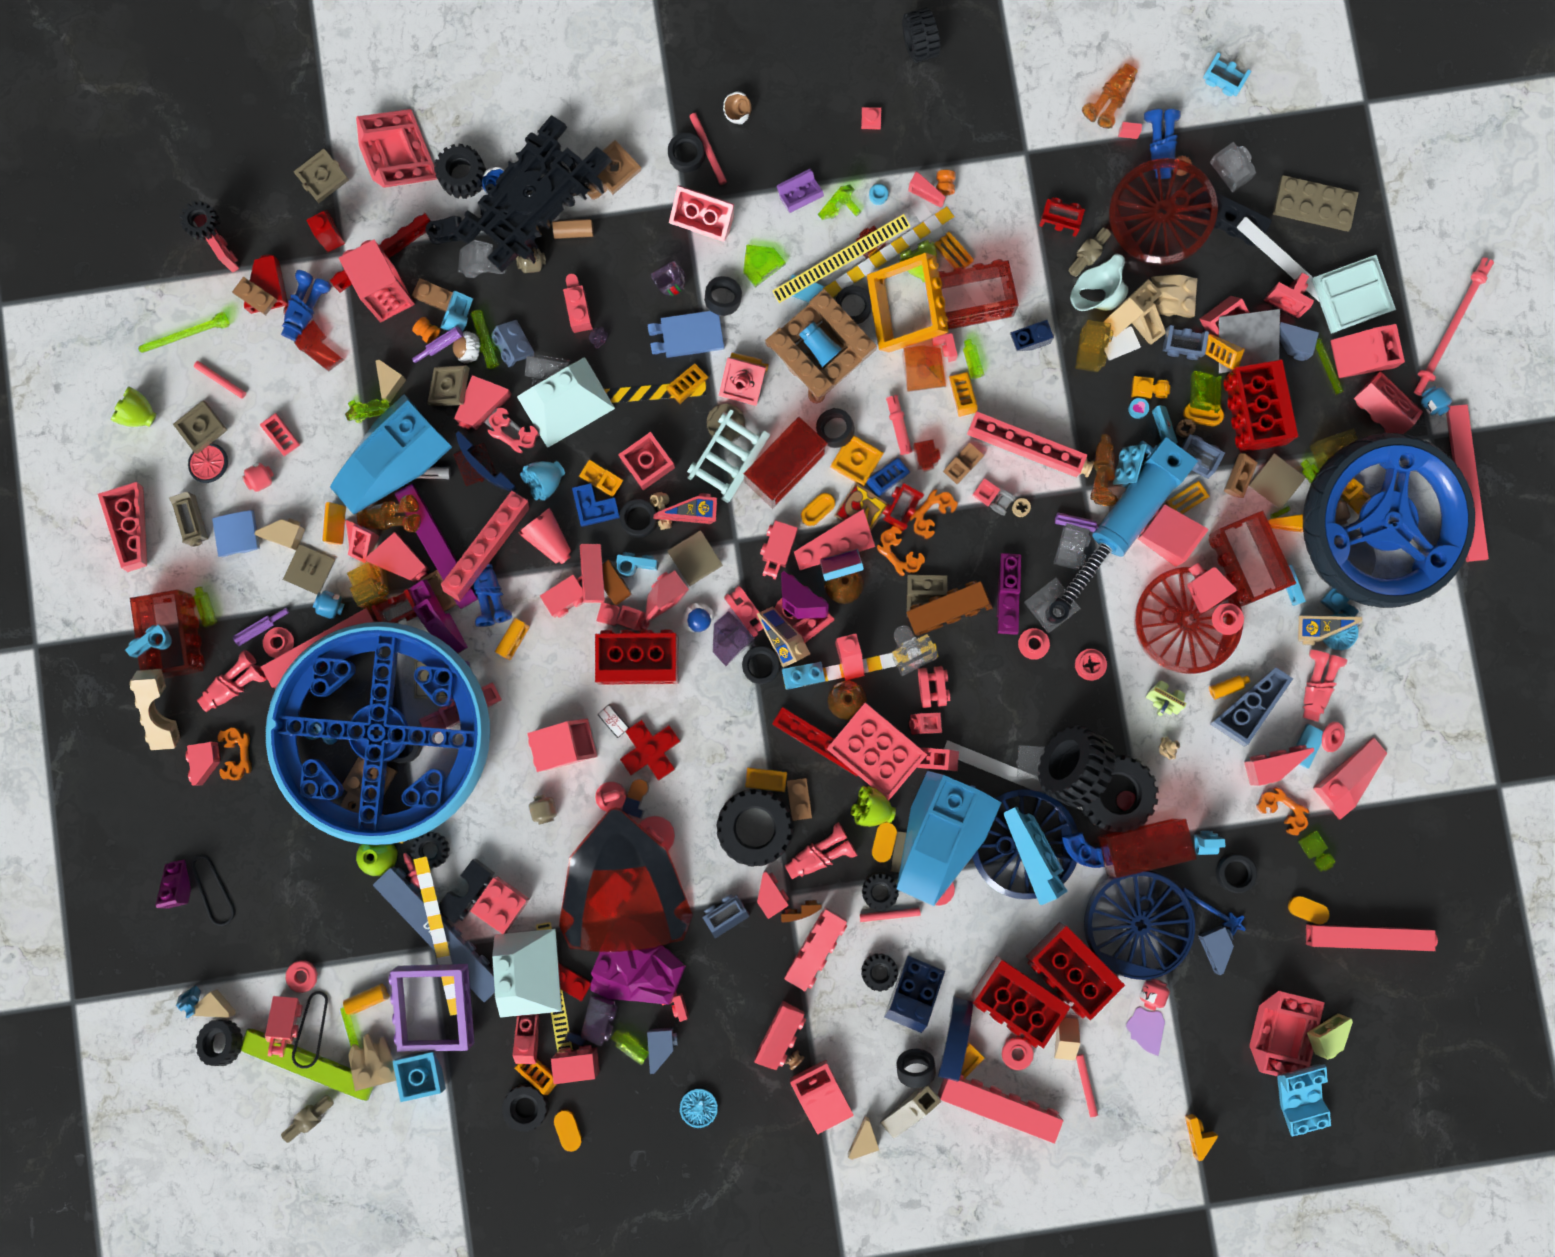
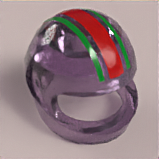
(669, 279)

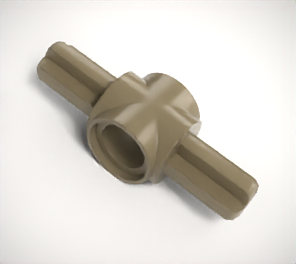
(1089, 252)
(307, 1119)

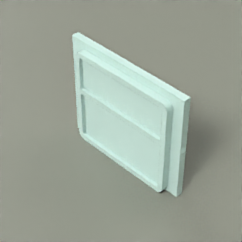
(1353, 294)

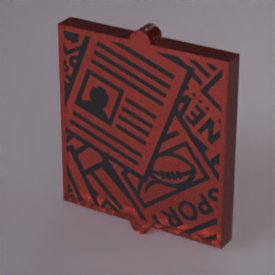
(468, 473)

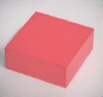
(1130, 130)
(986, 492)

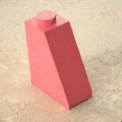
(480, 402)
(398, 558)
(850, 656)

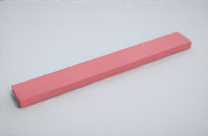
(1464, 457)

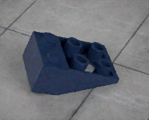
(915, 994)

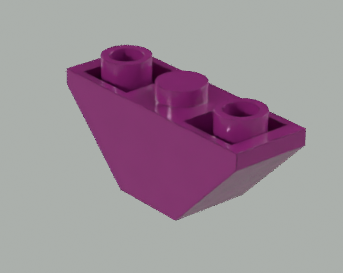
(800, 599)
(174, 886)

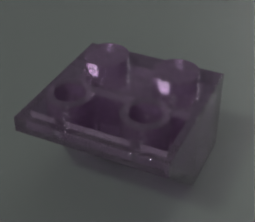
(598, 1019)

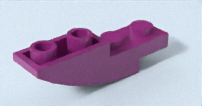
(1008, 593)
(434, 618)

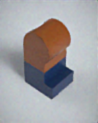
(634, 798)

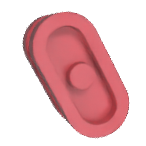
(942, 695)

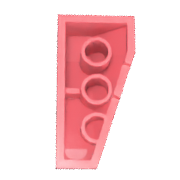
(1348, 782)

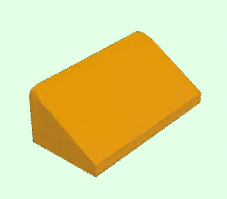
(334, 523)

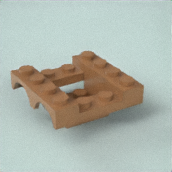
(839, 327)

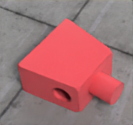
(1208, 587)

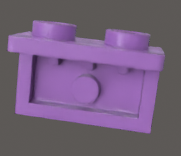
(799, 191)

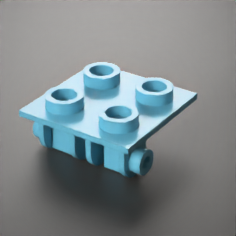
(1129, 465)

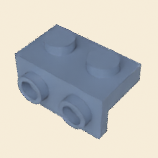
(511, 342)

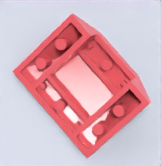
(394, 148)
(1281, 1030)

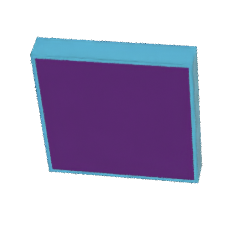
(841, 564)

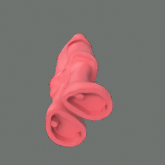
(223, 687)
(1317, 692)
(813, 859)

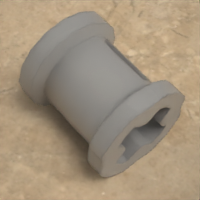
(1002, 502)

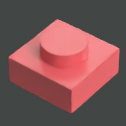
(871, 118)
(608, 614)

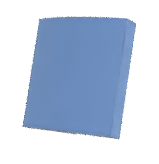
(235, 533)

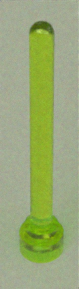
(219, 321)

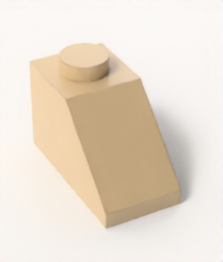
(283, 533)

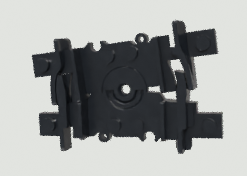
(512, 215)

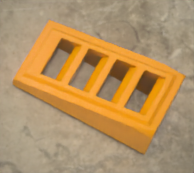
(1237, 351)
(686, 392)
(965, 406)
(1288, 523)
(545, 1090)

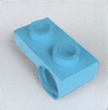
(456, 311)
(645, 562)
(140, 645)
(803, 675)
(1208, 843)

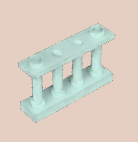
(747, 456)

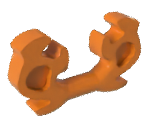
(944, 500)
(889, 538)
(234, 736)
(1298, 821)

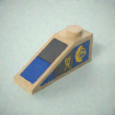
(1318, 628)
(783, 637)

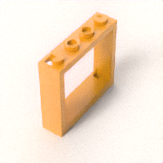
(881, 308)

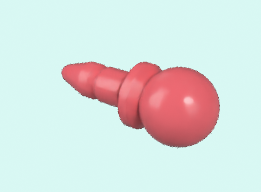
(411, 867)

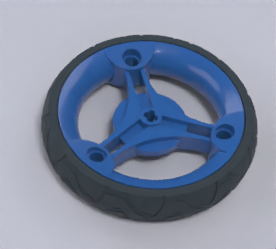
(1426, 575)

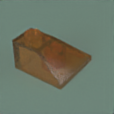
(923, 368)

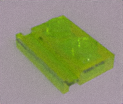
(1205, 391)

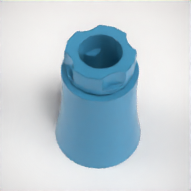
(819, 343)

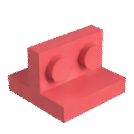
(1291, 298)

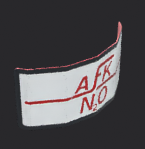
(613, 721)

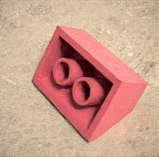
(702, 213)
(1388, 405)
(780, 1036)

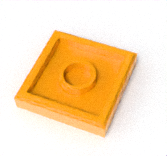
(857, 460)

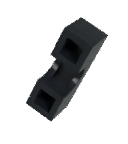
(456, 906)

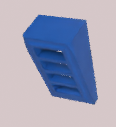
(877, 484)

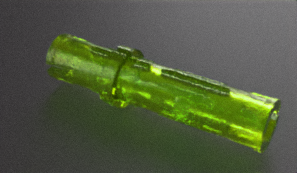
(487, 346)

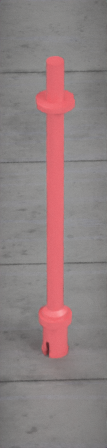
(1478, 277)

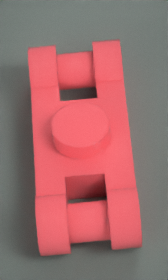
(745, 611)

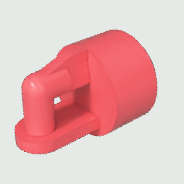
(610, 796)

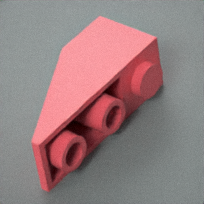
(526, 1039)

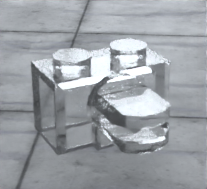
(1234, 166)
(474, 259)
(543, 367)
(1072, 546)
(912, 651)

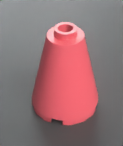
(547, 537)

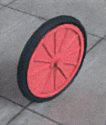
(208, 464)

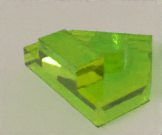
(761, 263)

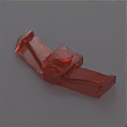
(311, 344)

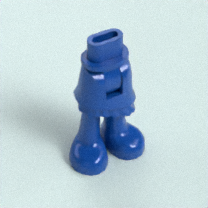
(1161, 147)
(300, 313)
(486, 586)

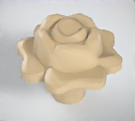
(1168, 748)

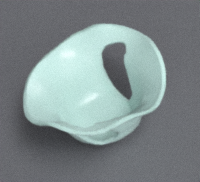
(1104, 277)

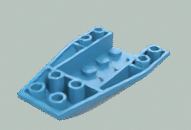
(389, 456)
(943, 835)

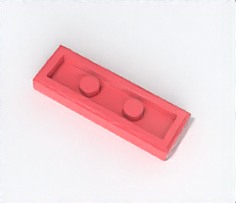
(592, 573)

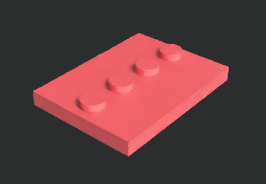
(877, 751)

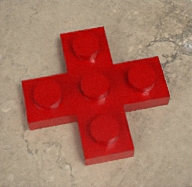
(650, 750)

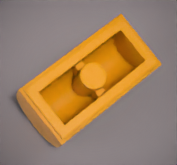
(512, 639)
(365, 999)

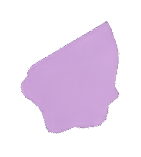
(1147, 1029)

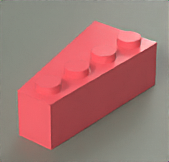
(126, 523)
(815, 949)

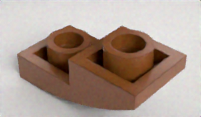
(614, 584)
(807, 909)

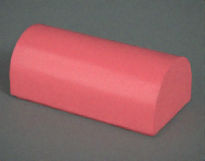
(811, 626)

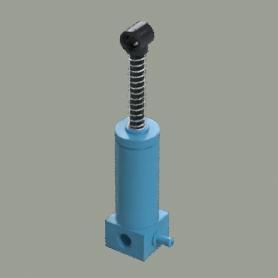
(1159, 475)

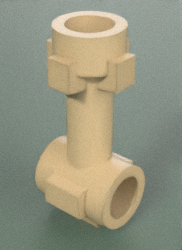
(660, 500)

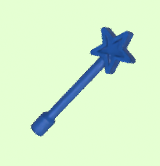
(1231, 921)

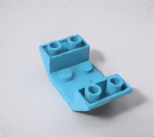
(1302, 1099)

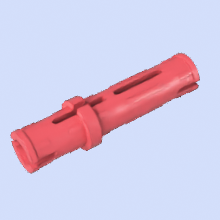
(896, 416)

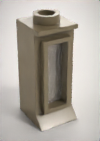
(189, 519)

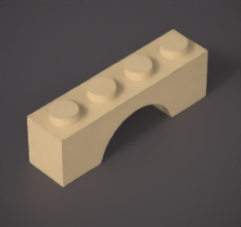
(160, 731)

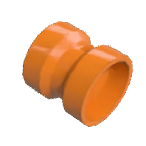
(946, 179)
(426, 330)

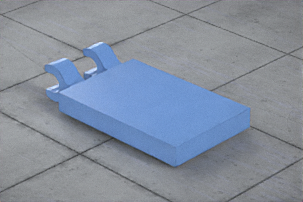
(688, 334)

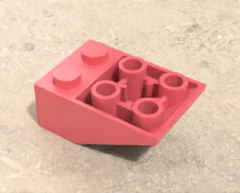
(1368, 351)
(1273, 768)
(821, 1097)

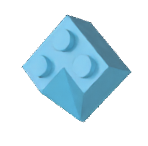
(418, 1076)

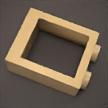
(1133, 307)

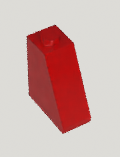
(325, 231)
(268, 276)

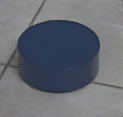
(575, 1038)

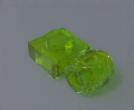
(1314, 846)

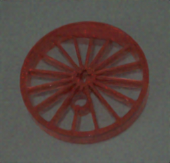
(1172, 209)
(1225, 646)

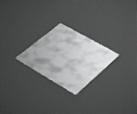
(1255, 332)

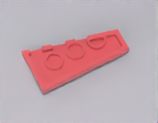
(842, 538)

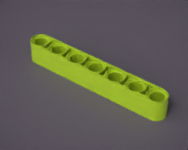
(323, 1071)

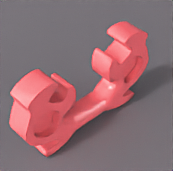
(526, 440)

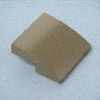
(1277, 481)
(695, 558)
(923, 587)

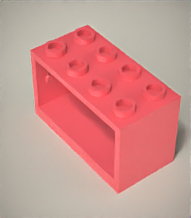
(376, 280)

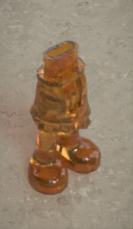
(1117, 90)
(1105, 472)
(383, 518)

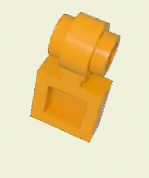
(1143, 388)

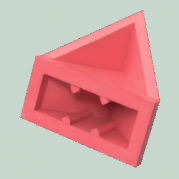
(360, 541)

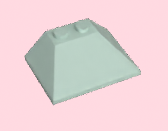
(565, 402)
(526, 973)

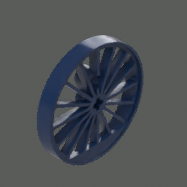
(1067, 828)
(1126, 968)

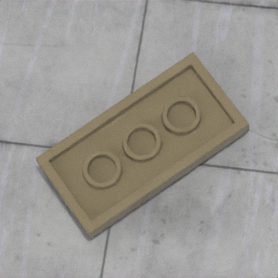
(1315, 203)

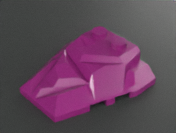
(637, 975)

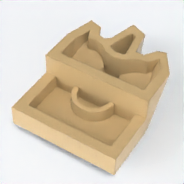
(1177, 295)
(371, 1064)

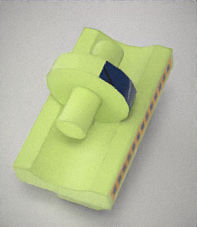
(1164, 701)

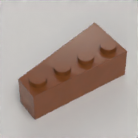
(949, 608)

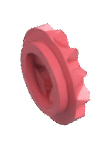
(1095, 656)

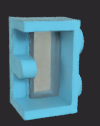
(1225, 76)

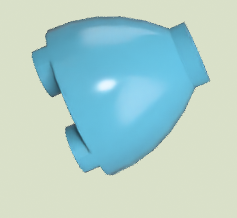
(542, 478)

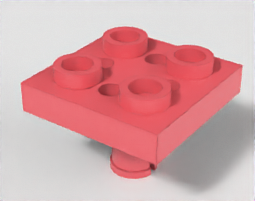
(733, 389)

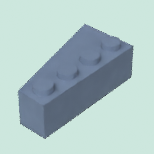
(1250, 711)

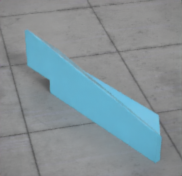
(1036, 856)

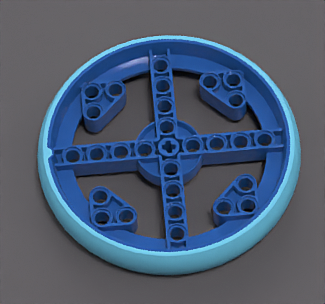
(306, 675)

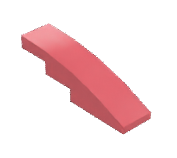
(449, 716)

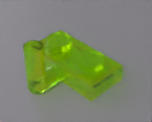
(840, 198)
(361, 411)

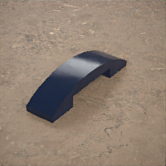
(499, 481)
(956, 1039)

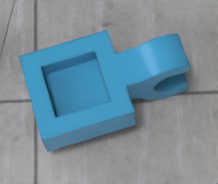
(1338, 602)
(188, 1000)

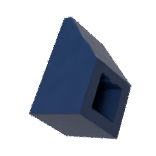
(1032, 336)

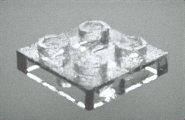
(1043, 599)

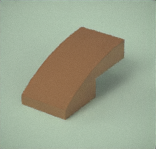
(963, 463)

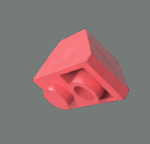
(202, 760)
(770, 897)

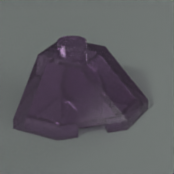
(730, 638)

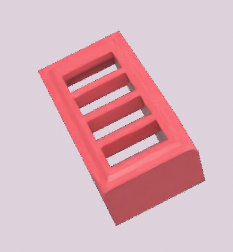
(925, 190)
(271, 420)

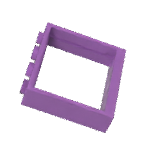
(463, 1007)

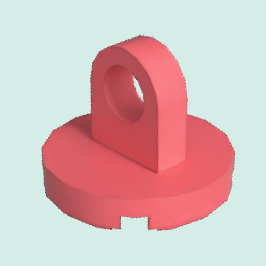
(660, 829)

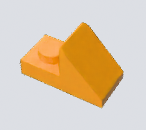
(1199, 1142)

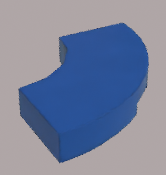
(1082, 852)

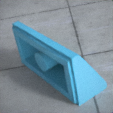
(1164, 423)

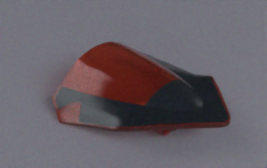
(622, 890)

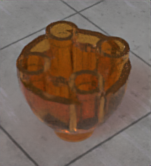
(845, 592)
(837, 703)

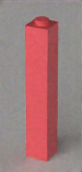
(1371, 937)

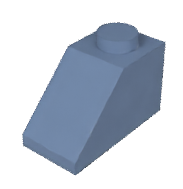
(1297, 341)
(1217, 947)
(660, 1046)

